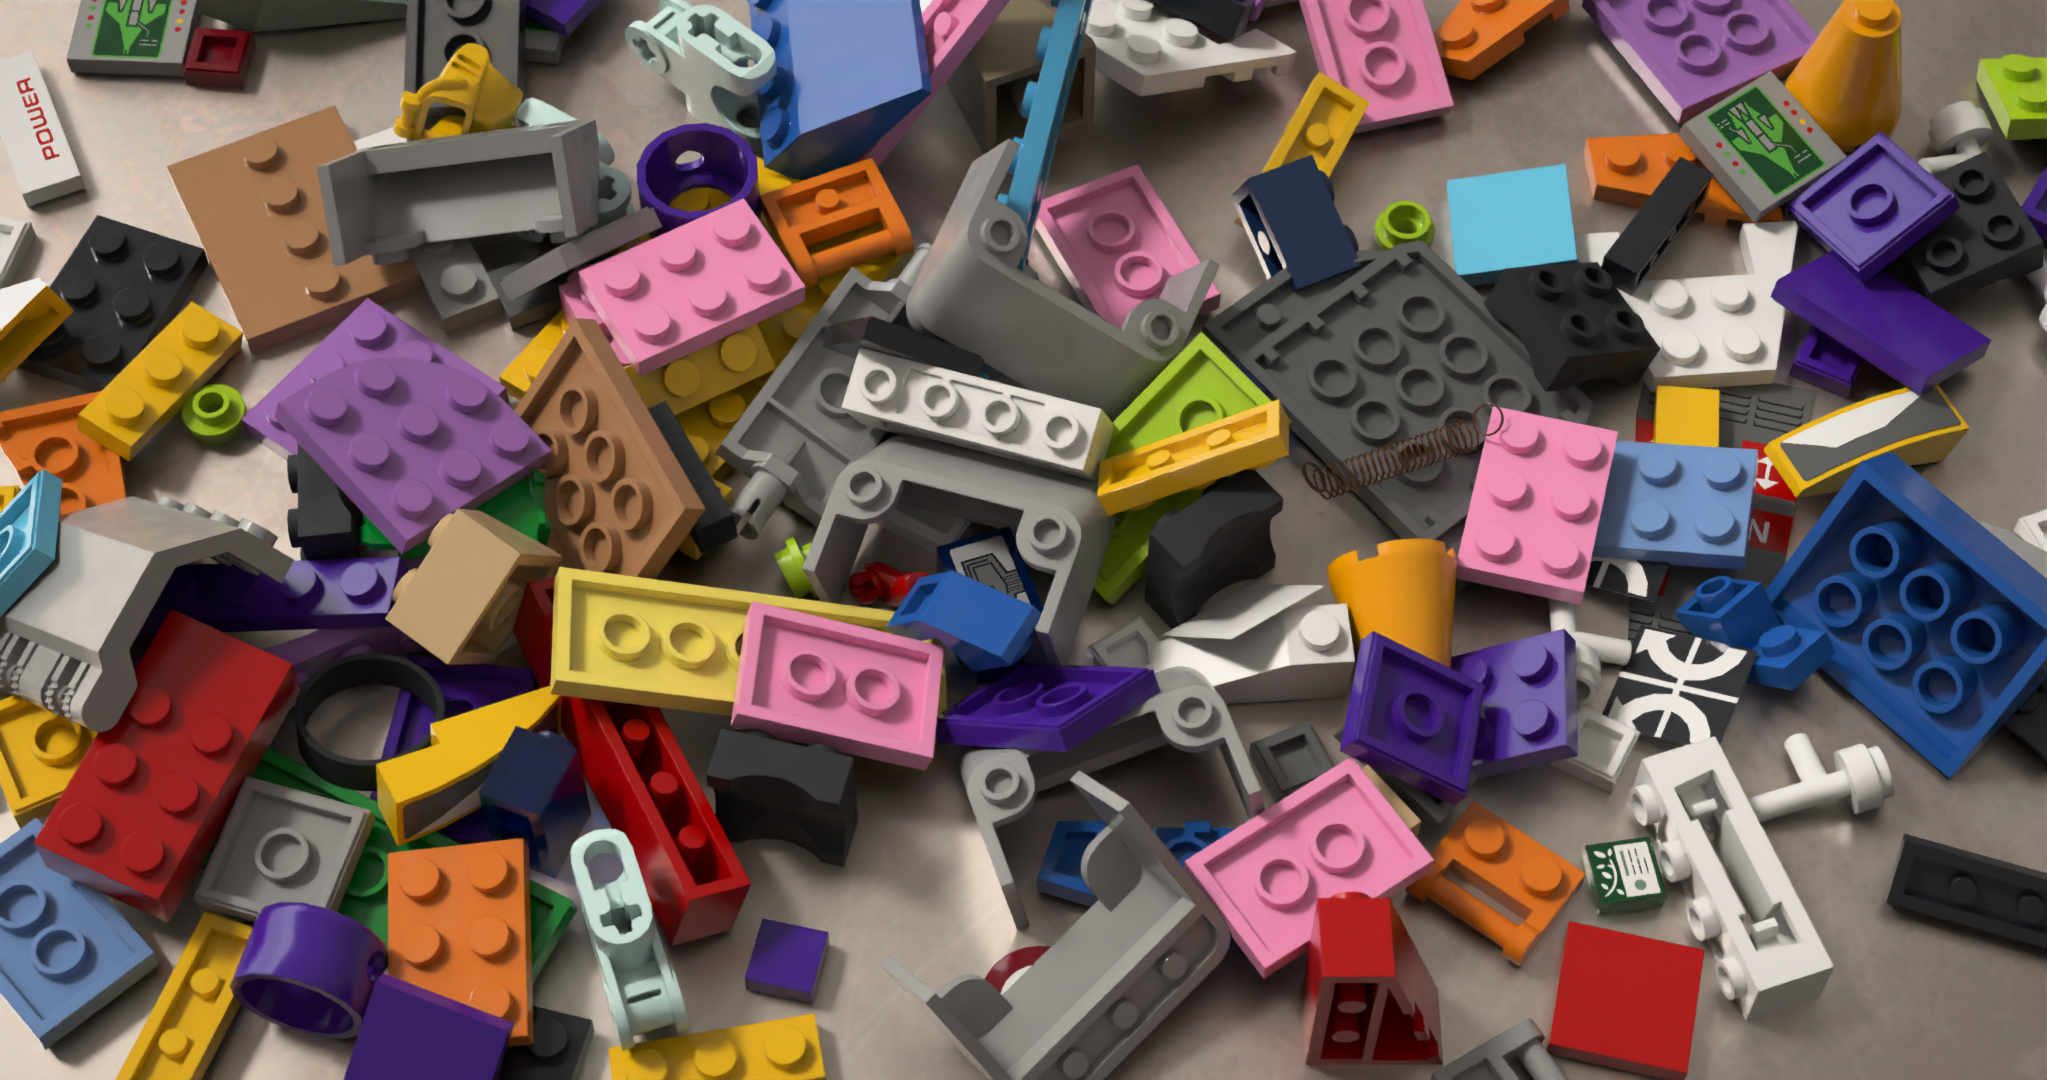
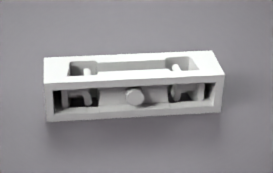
(977, 414)
(1783, 954)

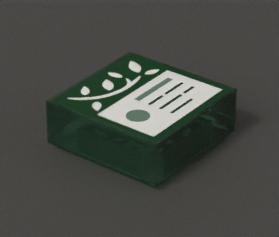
(1624, 876)

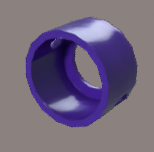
(724, 165)
(309, 969)

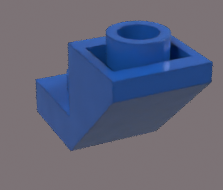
(1743, 617)
(969, 618)

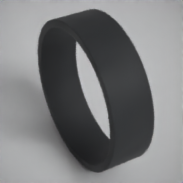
(348, 673)

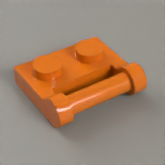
(831, 207)
(1507, 869)

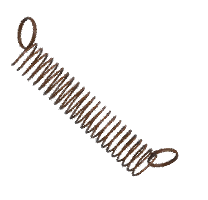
(1322, 475)

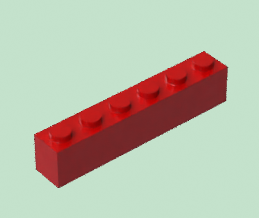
(645, 793)

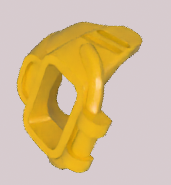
(464, 83)

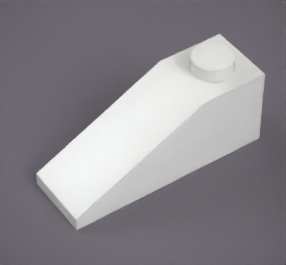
(1285, 658)

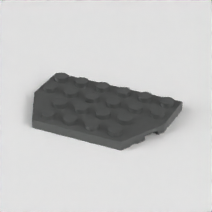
(1384, 361)

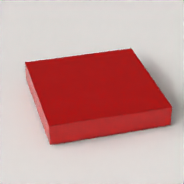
(1625, 1001)

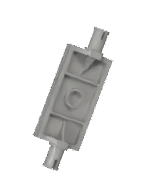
(794, 430)

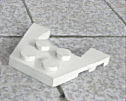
(1167, 54)
(1715, 326)

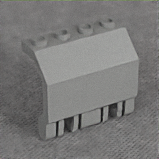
(75, 623)

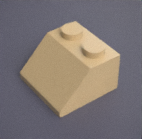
(469, 587)

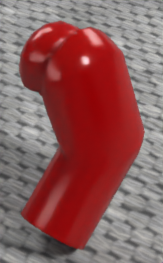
(882, 582)

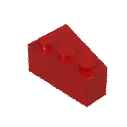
(1367, 988)

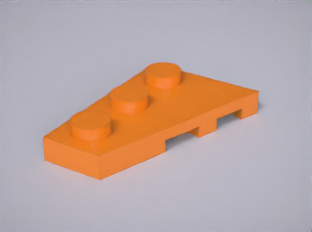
(1488, 30)
(1631, 168)
(49, 440)

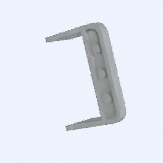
(462, 188)
(1026, 330)
(1053, 514)
(1184, 713)
(1103, 978)

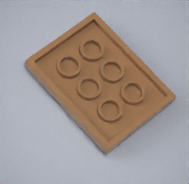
(268, 233)
(611, 476)

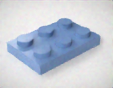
(1678, 505)
(60, 943)

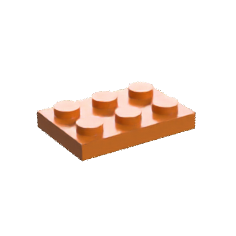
(465, 927)

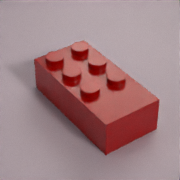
(170, 768)

